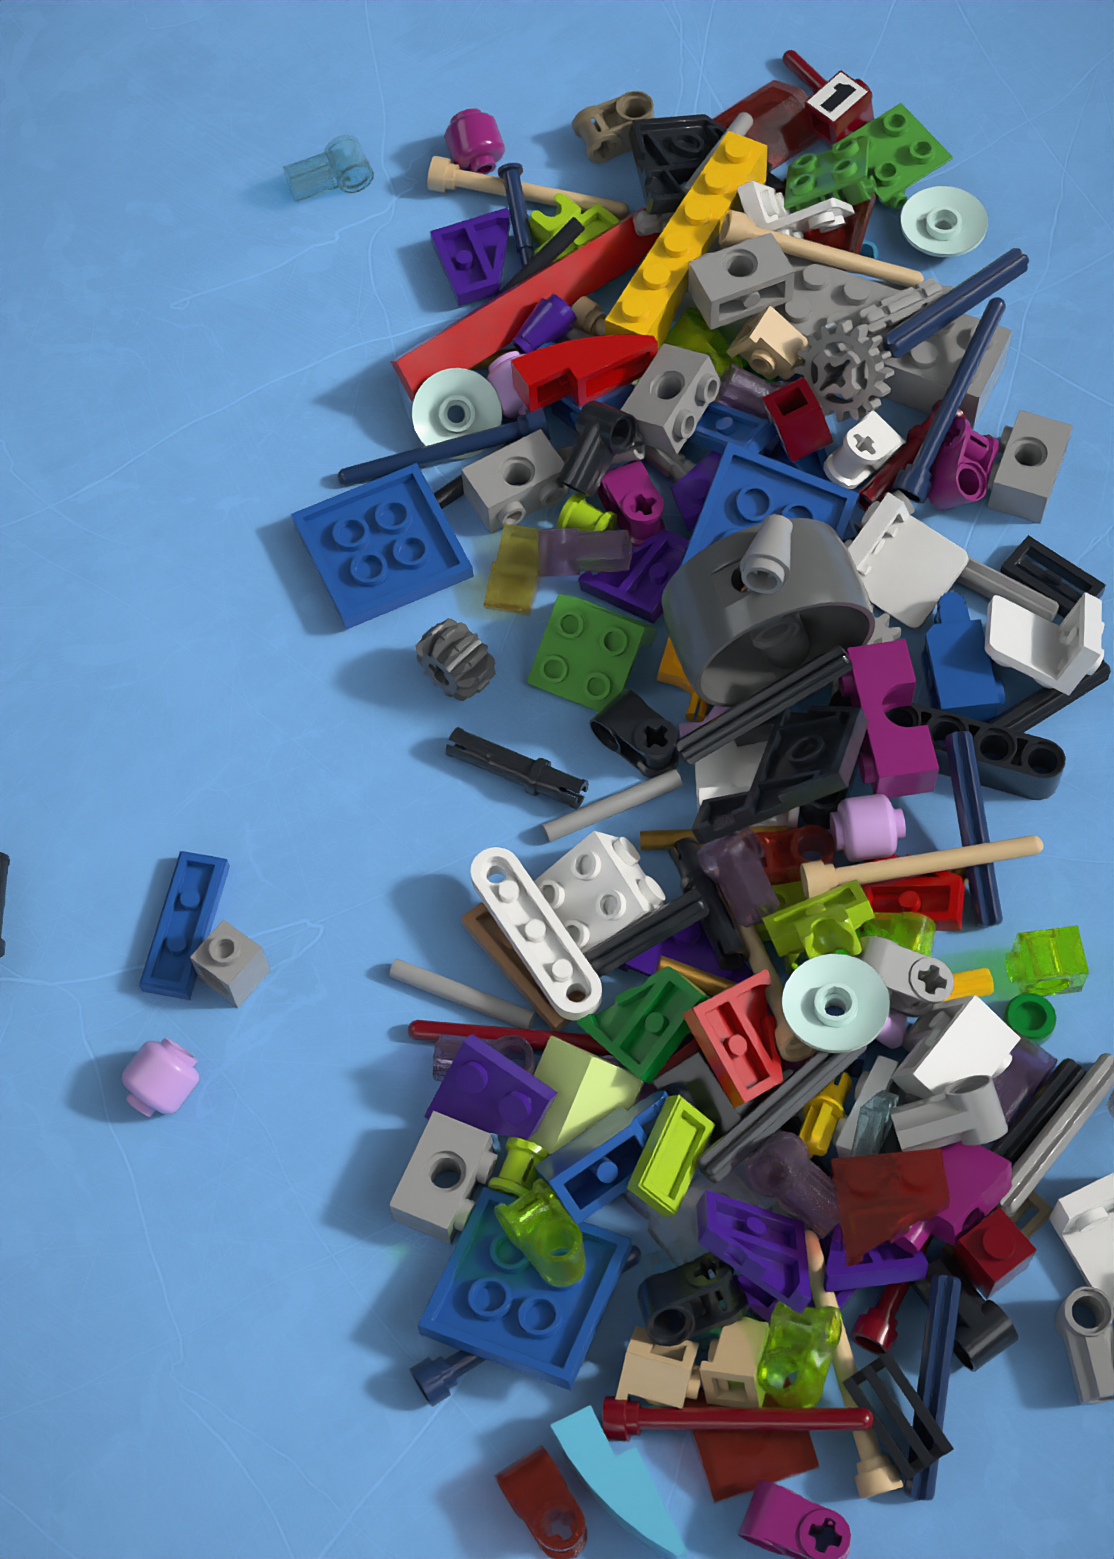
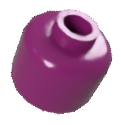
(474, 141)

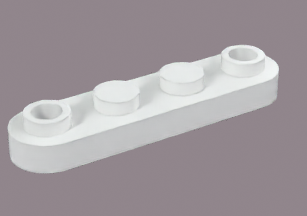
(536, 933)

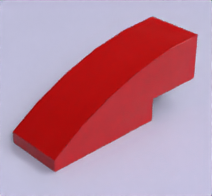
(581, 368)

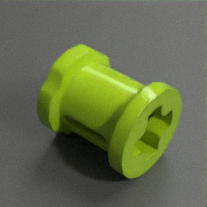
(581, 515)
(518, 1167)

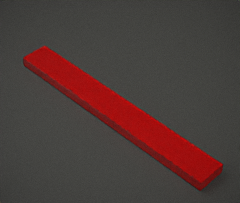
(500, 319)

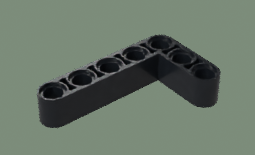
(1009, 774)

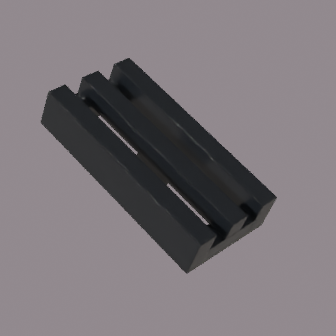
(1047, 582)
(926, 1457)

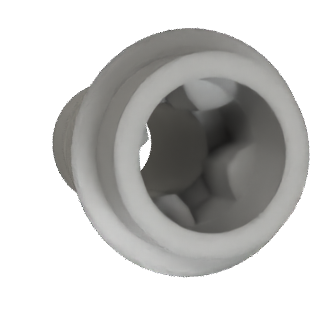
(767, 560)

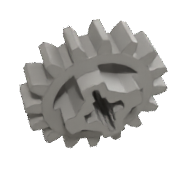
(862, 376)

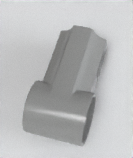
(964, 1114)
(1089, 1349)

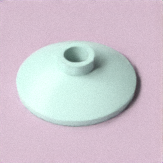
(944, 221)
(449, 389)
(841, 983)

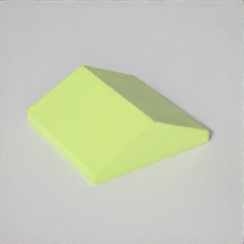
(586, 1091)

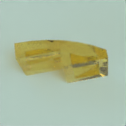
(515, 573)

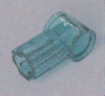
(340, 166)

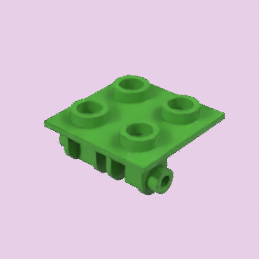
(899, 153)
(832, 171)

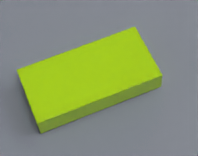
(670, 1156)

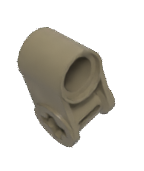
(611, 124)

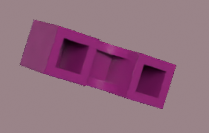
(894, 757)

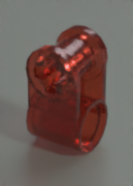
(785, 847)
(541, 1497)

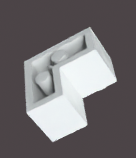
(953, 1043)

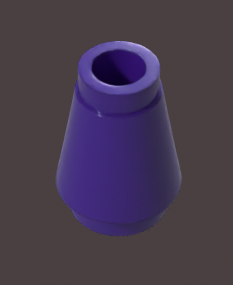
(547, 322)

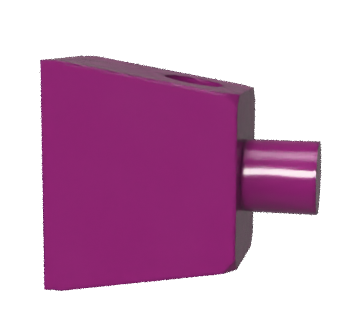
(975, 1184)

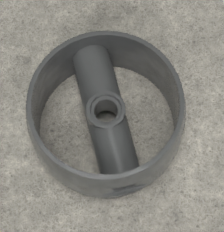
(749, 639)

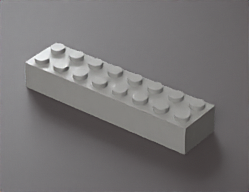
(920, 375)

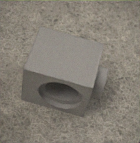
(230, 963)

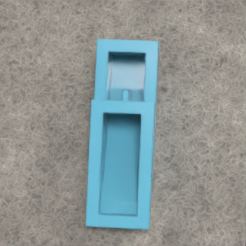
(617, 1483)

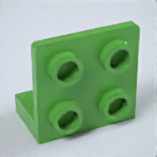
(587, 652)

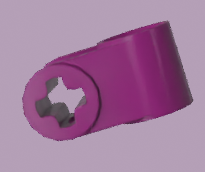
(962, 467)
(634, 499)
(784, 1524)

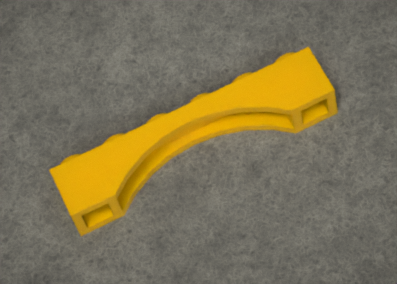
(662, 278)

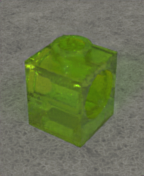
(1048, 961)

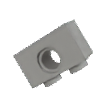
(740, 280)
(672, 397)
(526, 462)
(1021, 488)
(443, 1147)

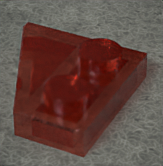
(885, 1196)

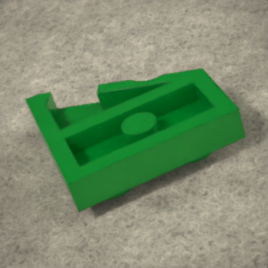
(646, 1022)

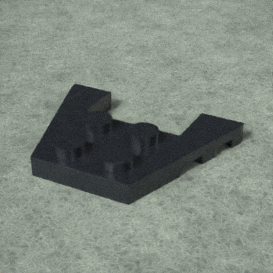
(669, 154)
(801, 763)

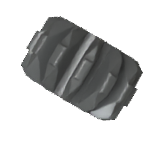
(455, 659)

